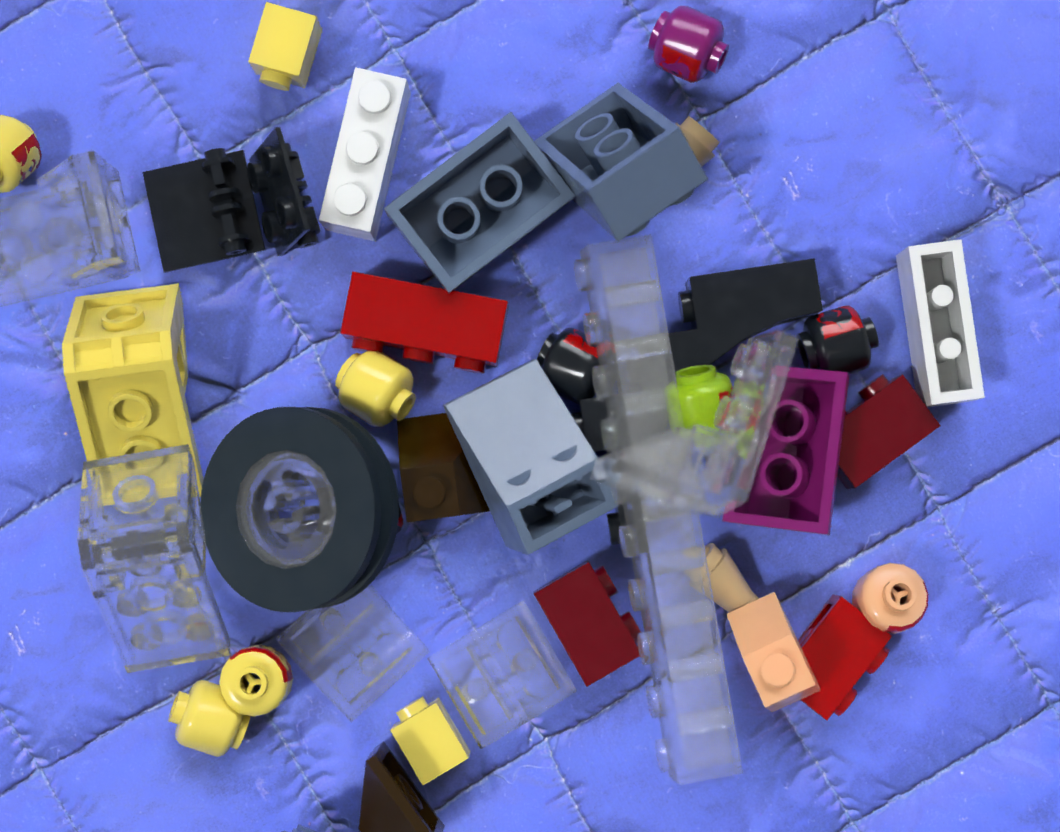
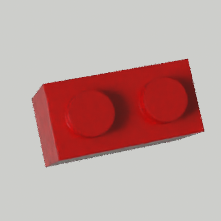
(839, 650)

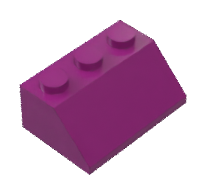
(800, 456)

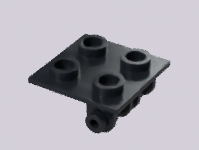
(275, 175)
(203, 210)

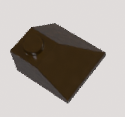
(435, 471)
(392, 799)

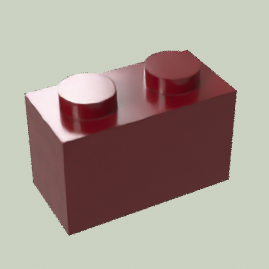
(881, 428)
(588, 621)

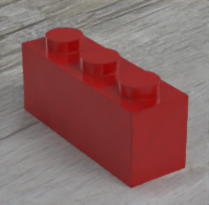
(424, 322)

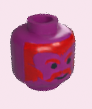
(688, 43)

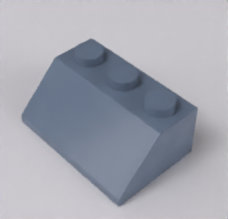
(479, 202)

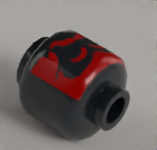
(837, 341)
(569, 364)

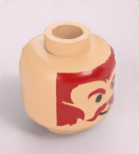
(891, 597)

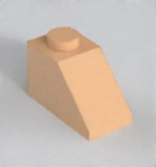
(772, 653)

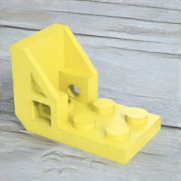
(129, 372)

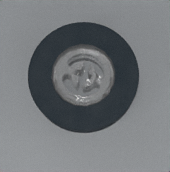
(321, 550)

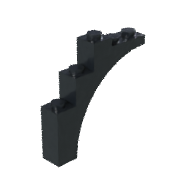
(722, 313)

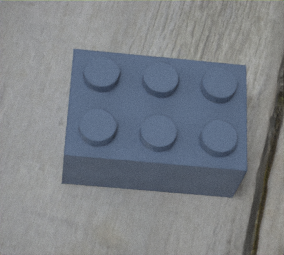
(622, 161)

